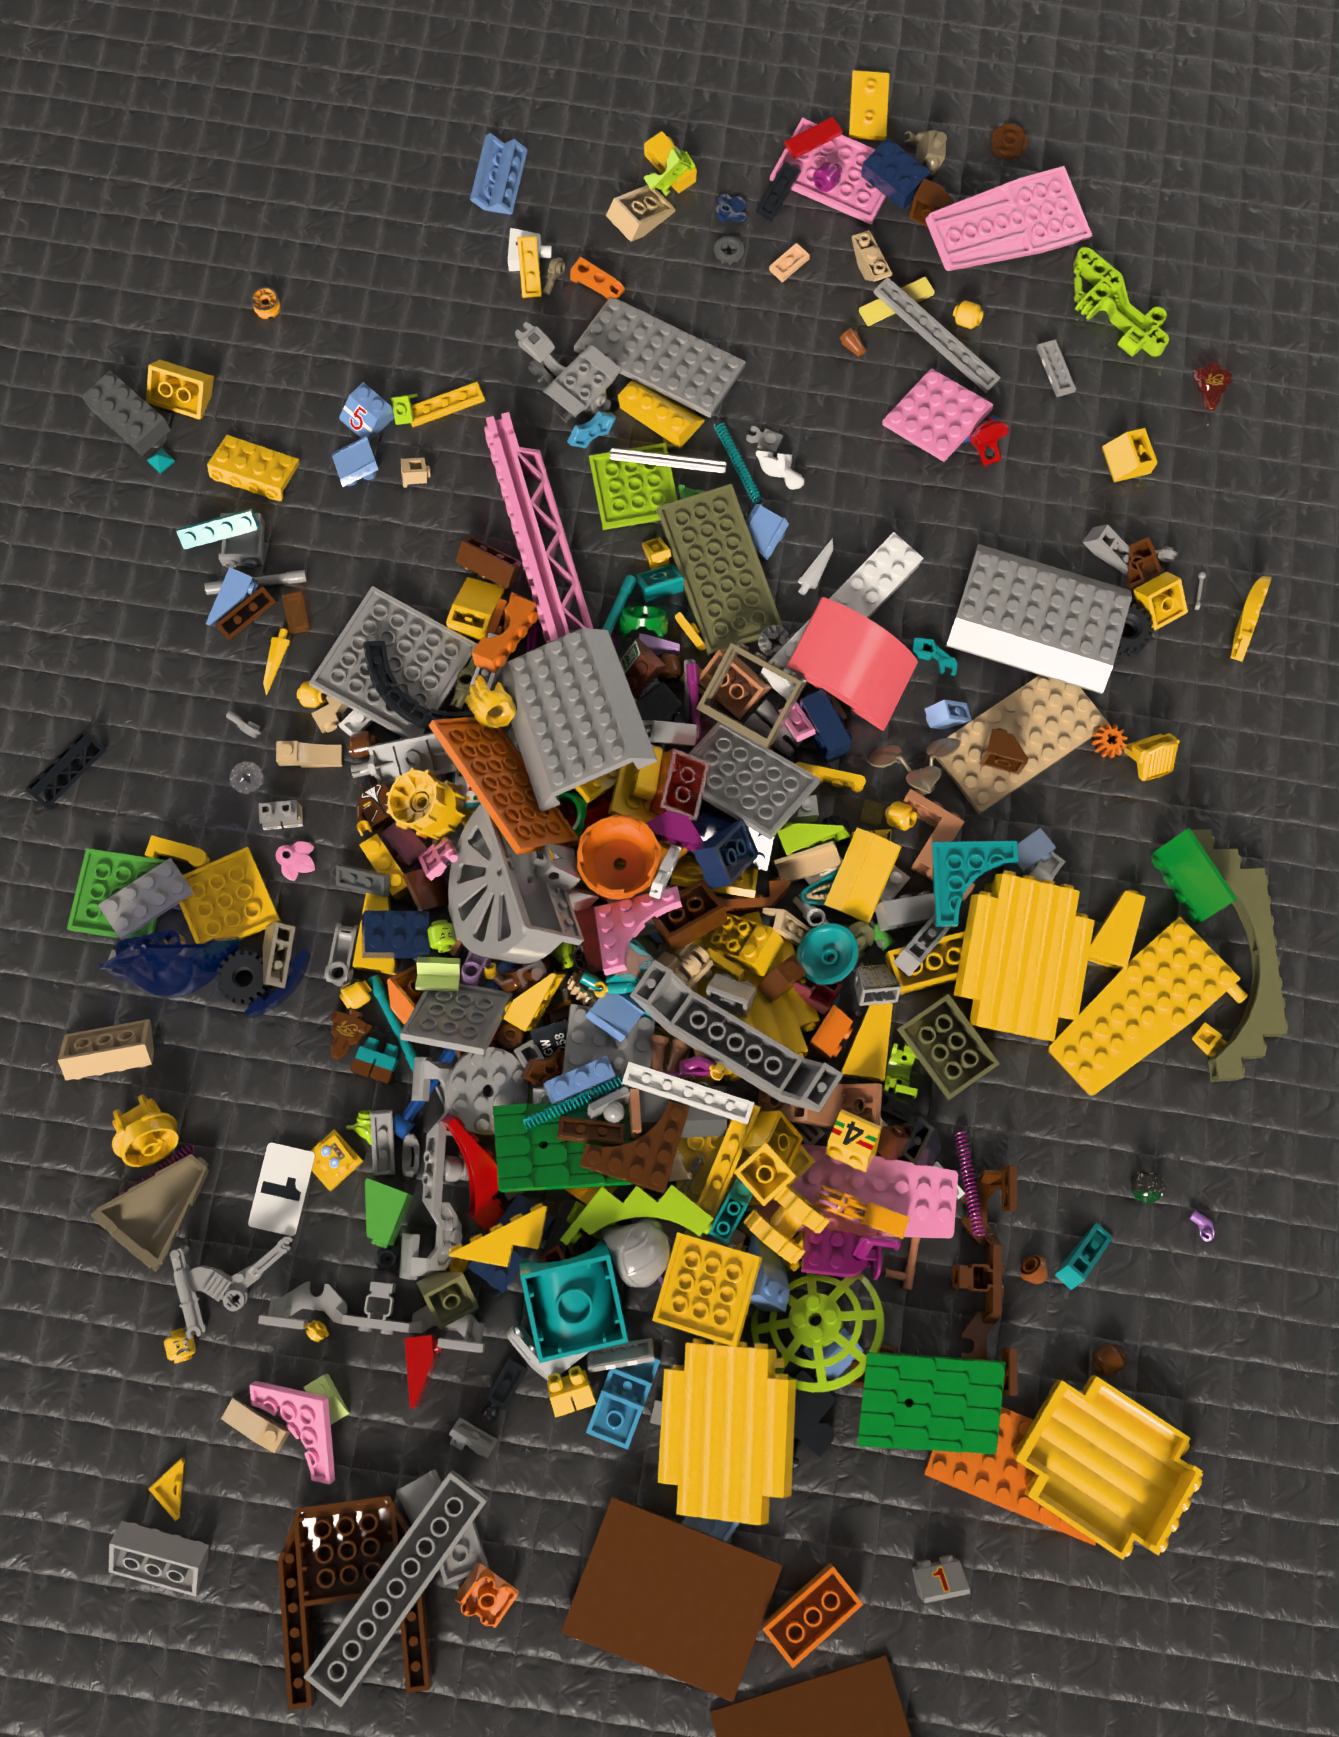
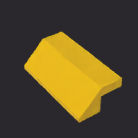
(863, 875)

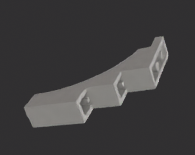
(670, 732)

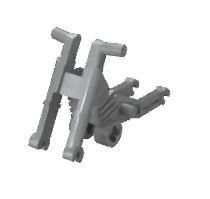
(216, 1284)

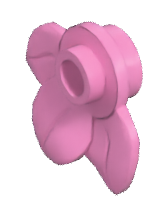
(298, 861)

